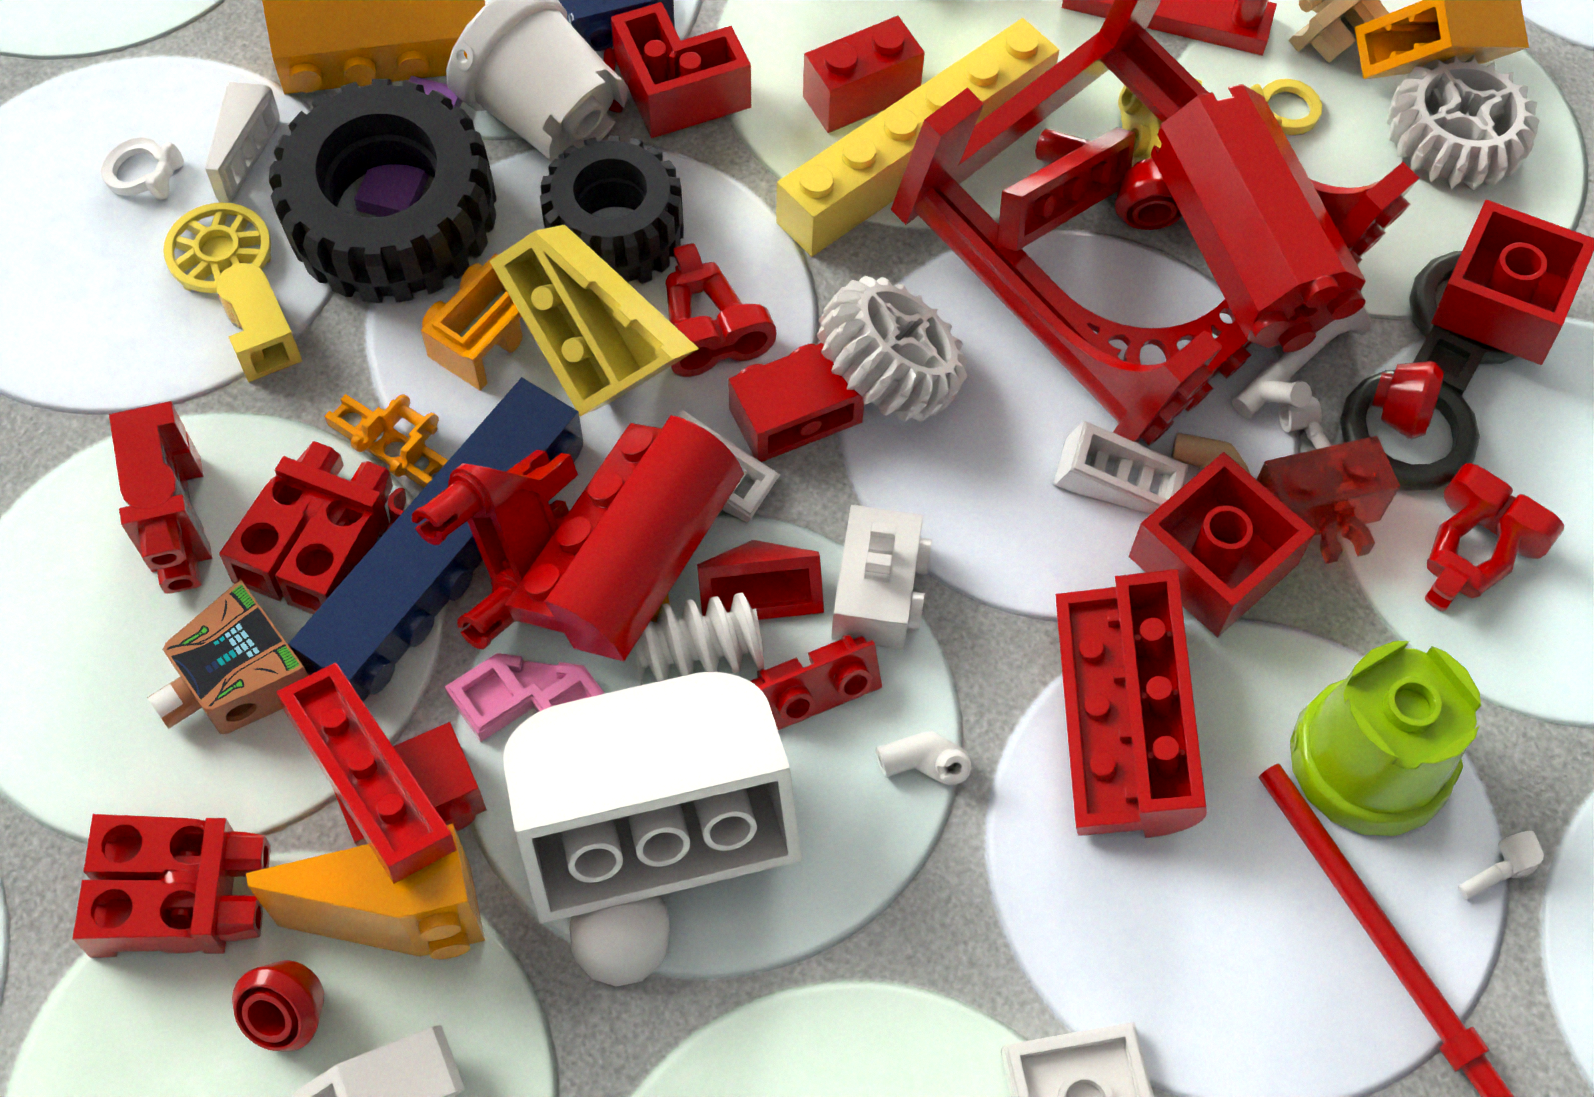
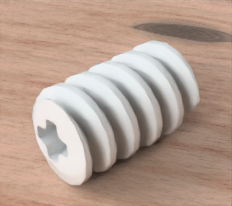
(700, 638)

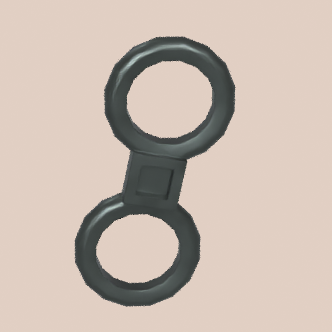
(1457, 358)

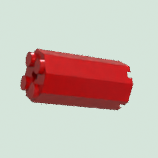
(1257, 219)

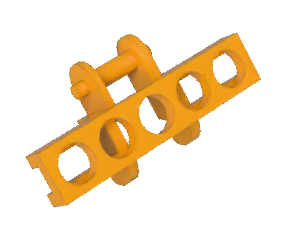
(374, 423)

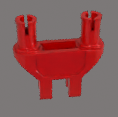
(508, 522)

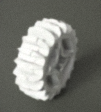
(1460, 134)
(892, 348)

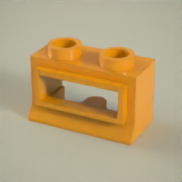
(448, 320)

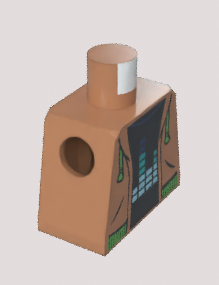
(227, 665)

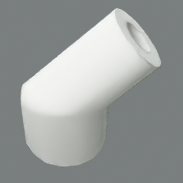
(928, 754)

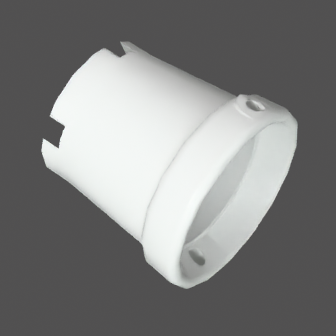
(535, 75)

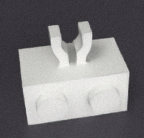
(878, 576)

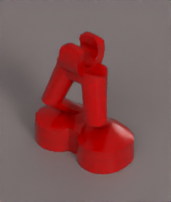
(739, 329)
(1486, 501)

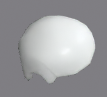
(621, 941)

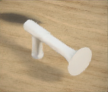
(1273, 382)

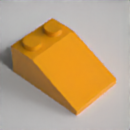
(355, 901)

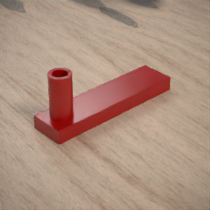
(1225, 23)
(1075, 180)
(366, 773)

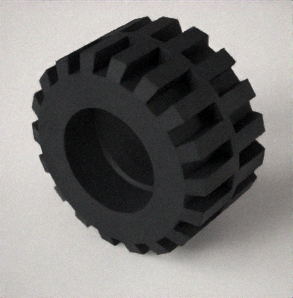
(617, 176)

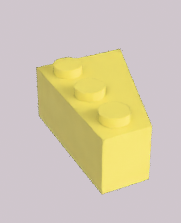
(587, 318)

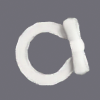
(168, 159)

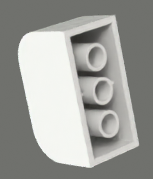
(649, 793)

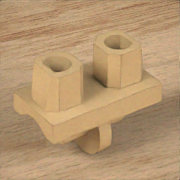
(1327, 30)

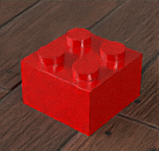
(1514, 282)
(1225, 540)

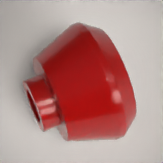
(1145, 198)
(1409, 397)
(278, 1005)

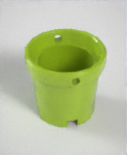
(1387, 740)

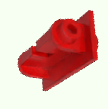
(835, 676)

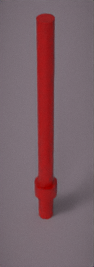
(1461, 1046)

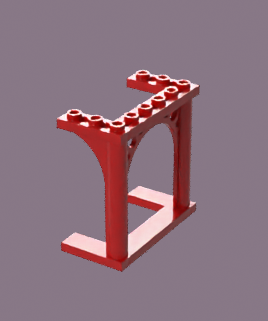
(954, 148)

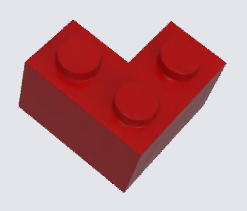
(678, 79)

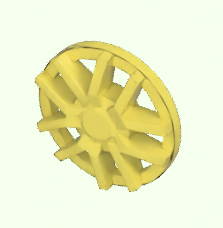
(215, 246)

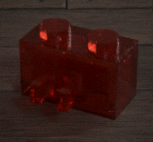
(1335, 491)

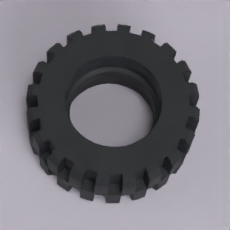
(370, 130)

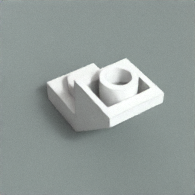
(404, 1068)

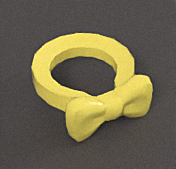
(1291, 126)

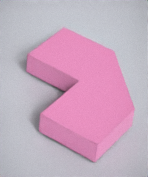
(510, 687)

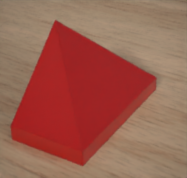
(771, 576)

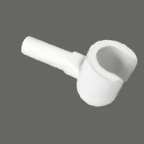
(1307, 419)
(1521, 857)

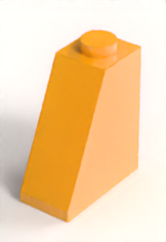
(1440, 31)

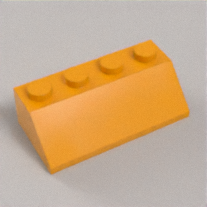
(362, 40)

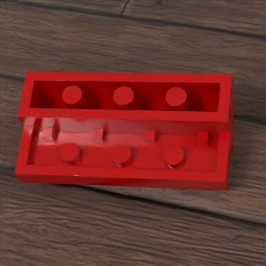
(628, 537)
(1130, 707)

